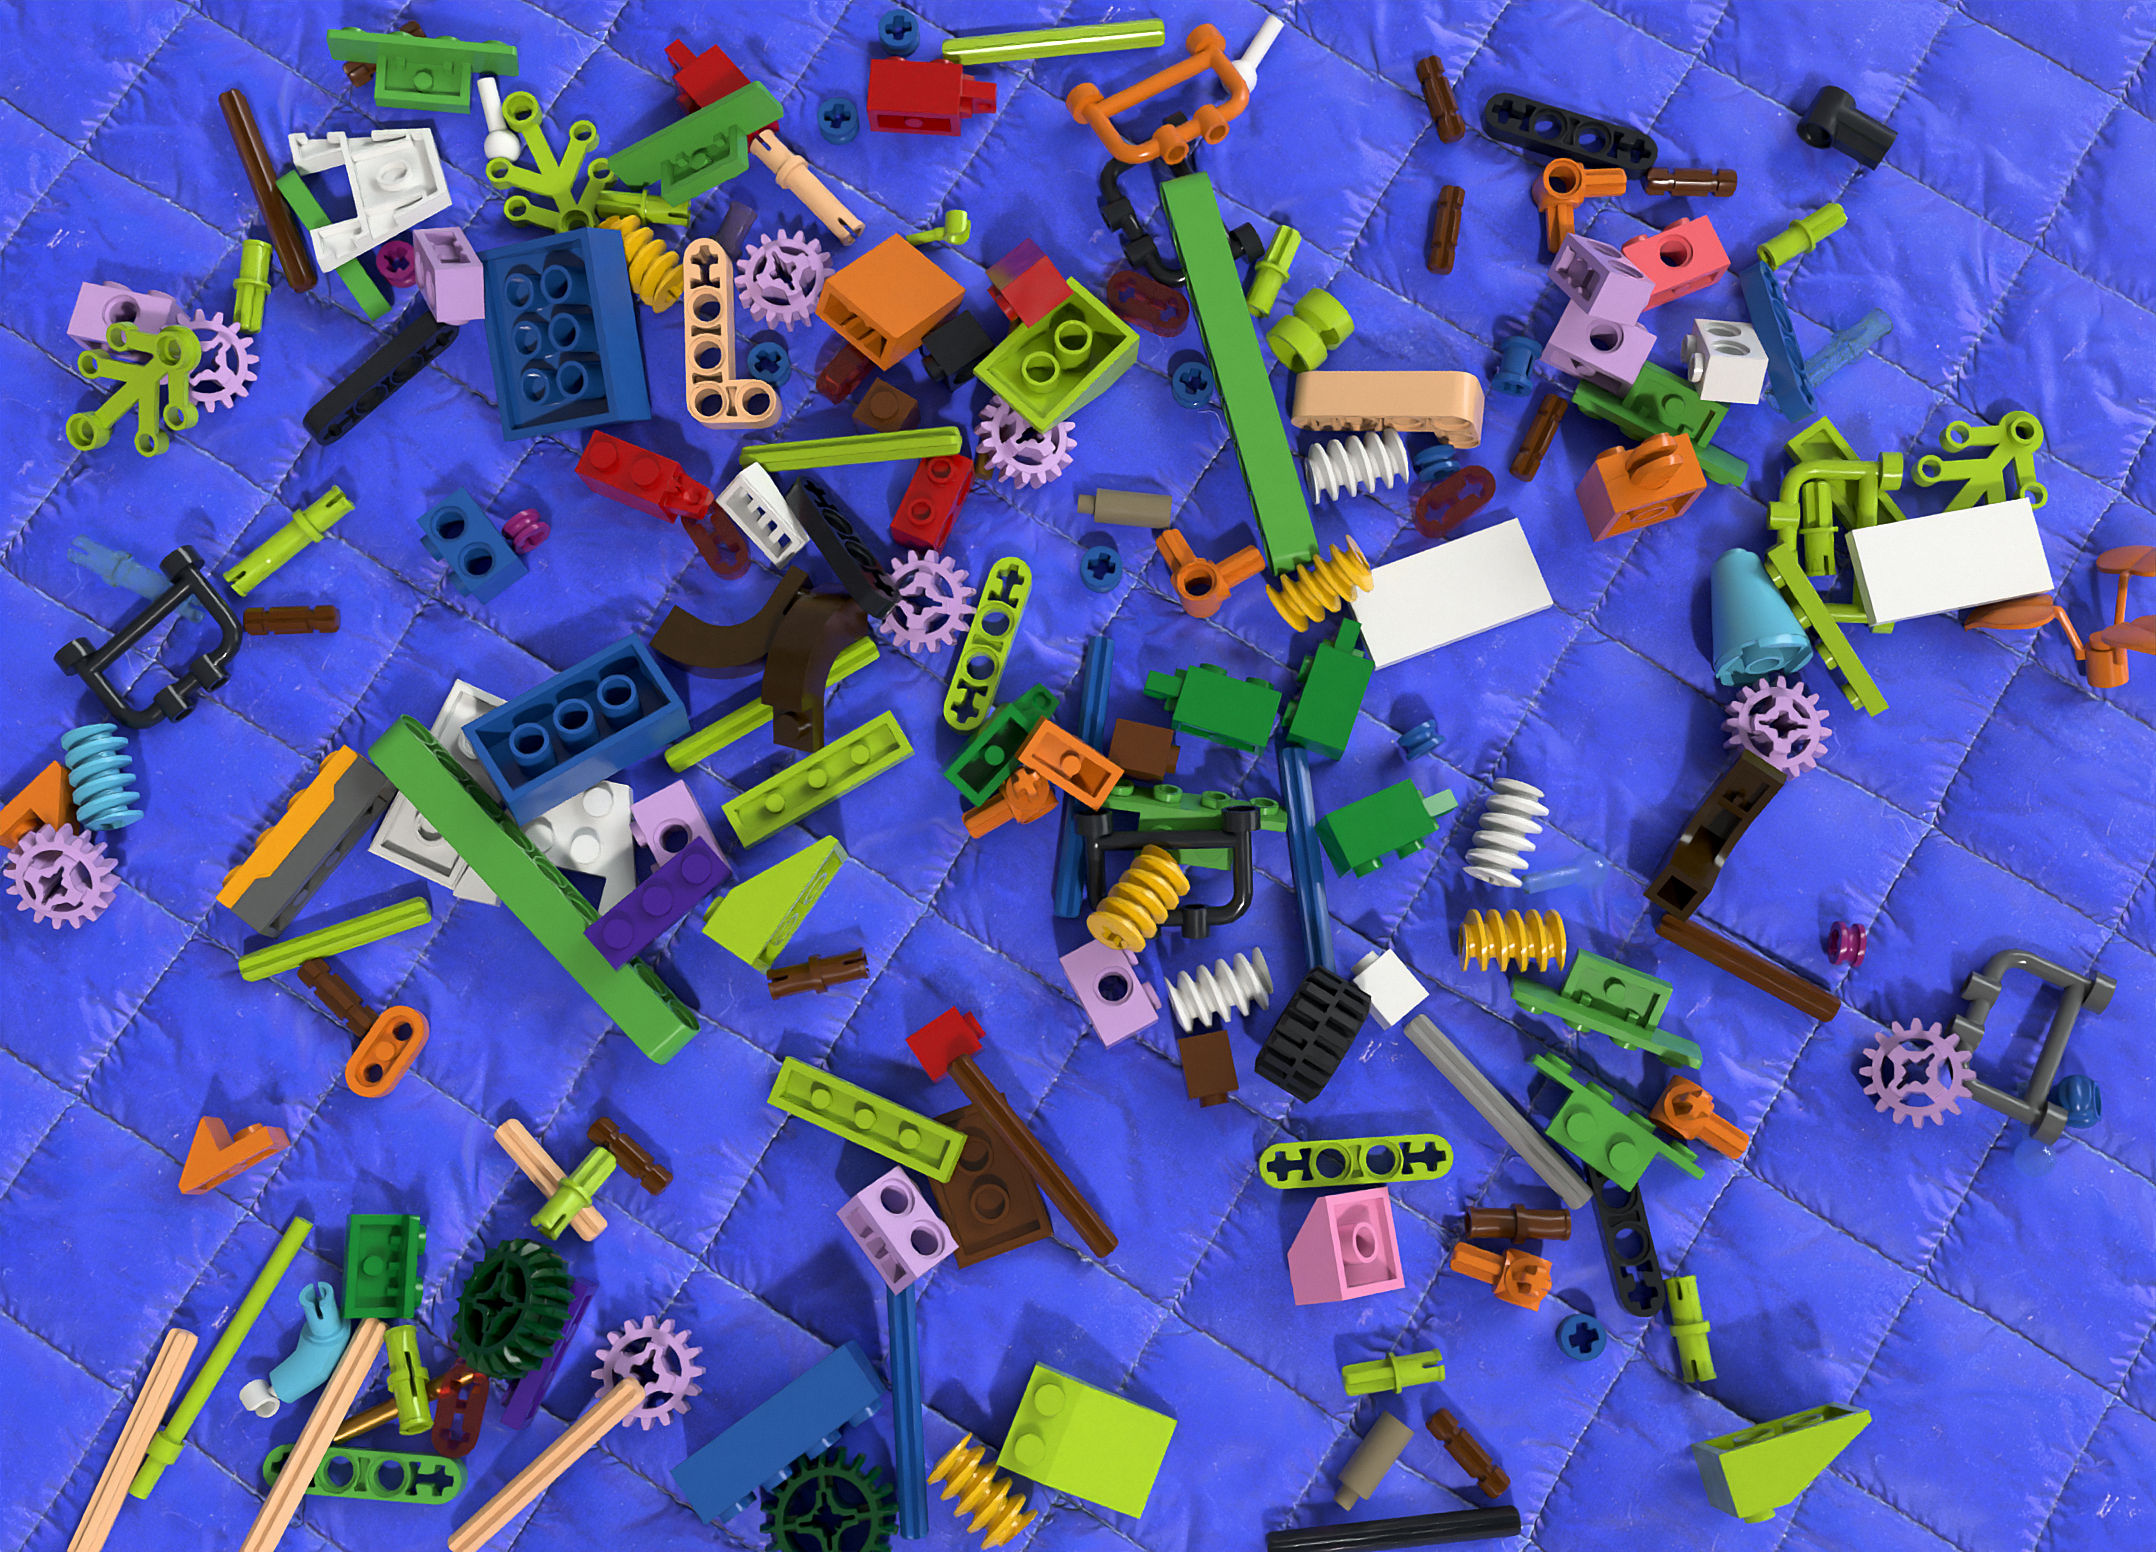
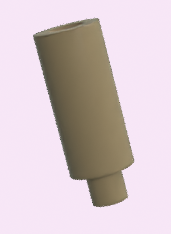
(1127, 508)
(1372, 1460)

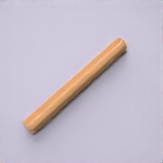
(316, 1437)
(134, 1441)
(547, 1466)

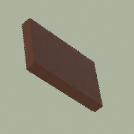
(990, 1196)

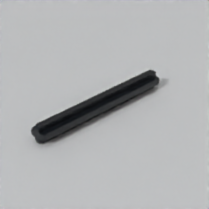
(1400, 1532)

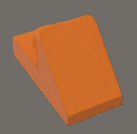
(1069, 763)
(43, 801)
(217, 1159)

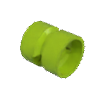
(1316, 326)

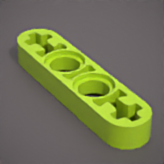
(993, 647)
(1355, 1165)

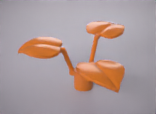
(2106, 649)

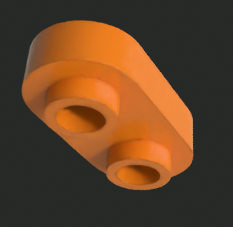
(385, 1048)

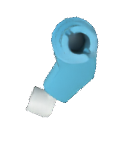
(315, 1358)

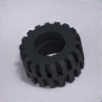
(1313, 1034)

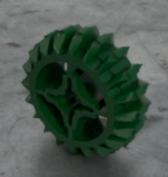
(513, 1309)
(827, 1492)

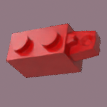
(706, 80)
(925, 96)
(1027, 284)
(641, 479)

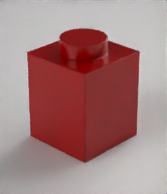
(945, 1040)

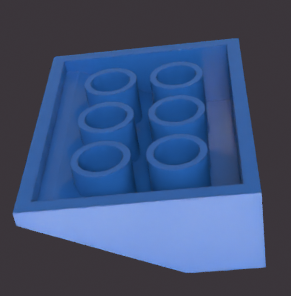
(563, 334)

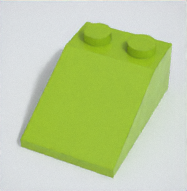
(1060, 360)
(768, 909)
(1086, 1441)
(1775, 1460)

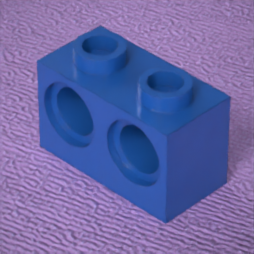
(477, 542)

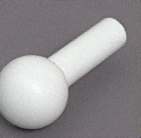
(1256, 51)
(499, 141)

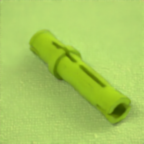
(289, 540)

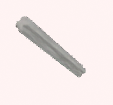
(1498, 1112)

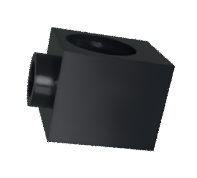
(955, 351)

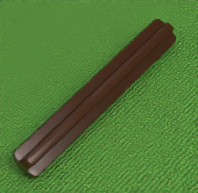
(1749, 967)

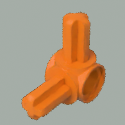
(1579, 185)
(1192, 571)
(1021, 796)
(1688, 1112)
(1513, 1275)

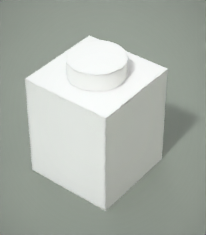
(1390, 985)

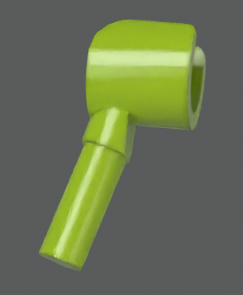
(955, 230)

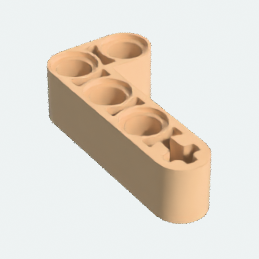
(717, 334)
(1402, 400)

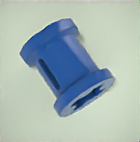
(1516, 366)

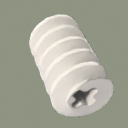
(1355, 464)
(1505, 832)
(1221, 990)

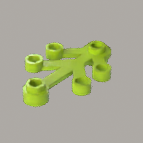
(555, 181)
(94, 429)
(1986, 474)

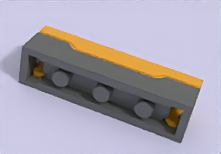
(307, 842)

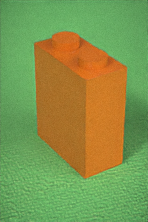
(889, 301)

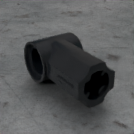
(1838, 124)

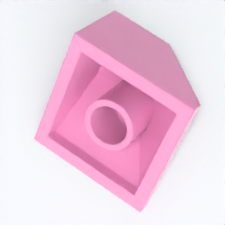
(1346, 1249)

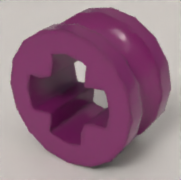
(387, 255)
(526, 531)
(1846, 944)

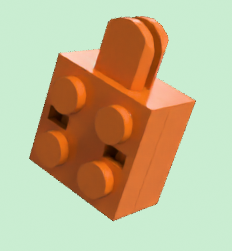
(1640, 485)

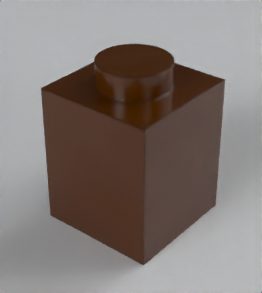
(886, 410)
(1143, 751)
(1207, 1068)

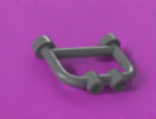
(1982, 991)

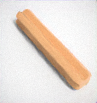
(545, 1173)

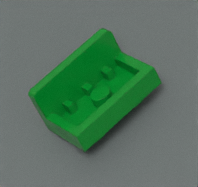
(382, 1266)

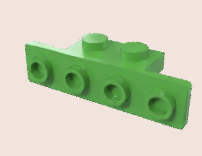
(422, 70)
(699, 148)
(1664, 404)
(1171, 809)
(1611, 1001)
(1602, 1135)

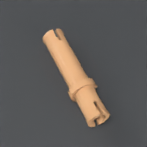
(794, 175)

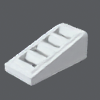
(744, 512)

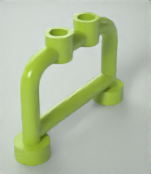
(1785, 514)

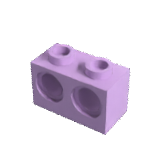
(449, 275)
(1601, 280)
(888, 1235)

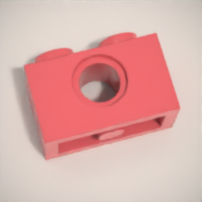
(1693, 248)

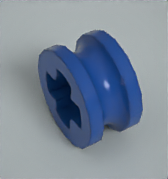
(886, 30)
(827, 114)
(772, 352)
(1183, 373)
(1436, 463)
(1092, 558)
(1421, 740)
(1594, 1346)

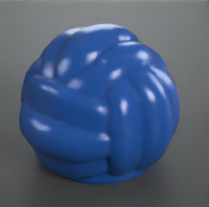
(2081, 1098)

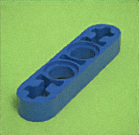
(1778, 339)

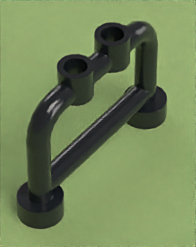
(1141, 248)
(208, 671)
(1193, 918)

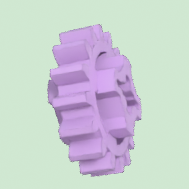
(764, 290)
(222, 374)
(1040, 456)
(921, 619)
(1791, 715)
(38, 874)
(1935, 1056)
(657, 1350)

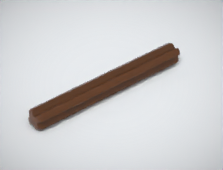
(267, 194)
(1032, 1155)

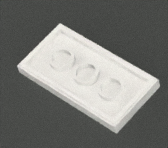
(1949, 561)
(1449, 594)
(405, 833)

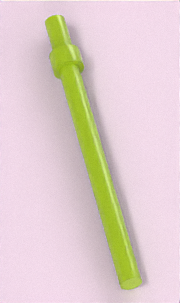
(168, 1443)

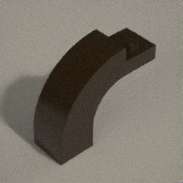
(728, 650)
(801, 660)
(1710, 834)

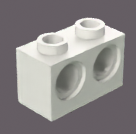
(1724, 361)

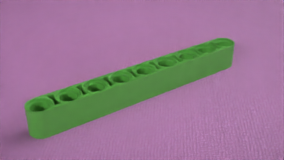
(1239, 373)
(530, 886)

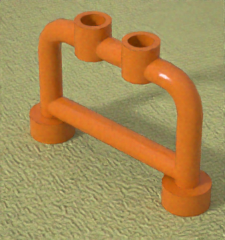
(1170, 142)

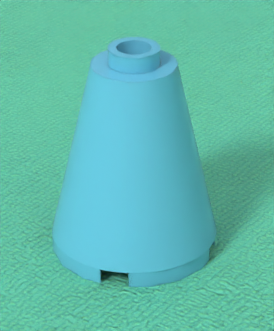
(1752, 623)

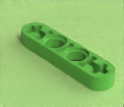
(350, 272)
(365, 1478)

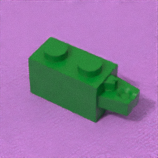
(1331, 694)
(1217, 706)
(989, 752)
(1381, 826)

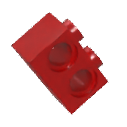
(933, 503)

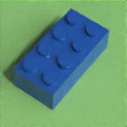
(577, 728)
(771, 1437)

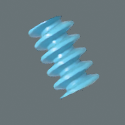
(98, 777)

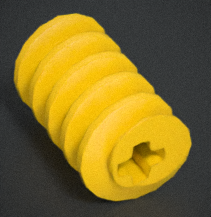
(649, 268)
(1322, 586)
(1139, 901)
(1511, 939)
(981, 1494)

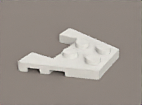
(392, 180)
(581, 836)

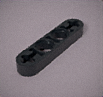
(1571, 128)
(378, 378)
(842, 547)
(1609, 1223)

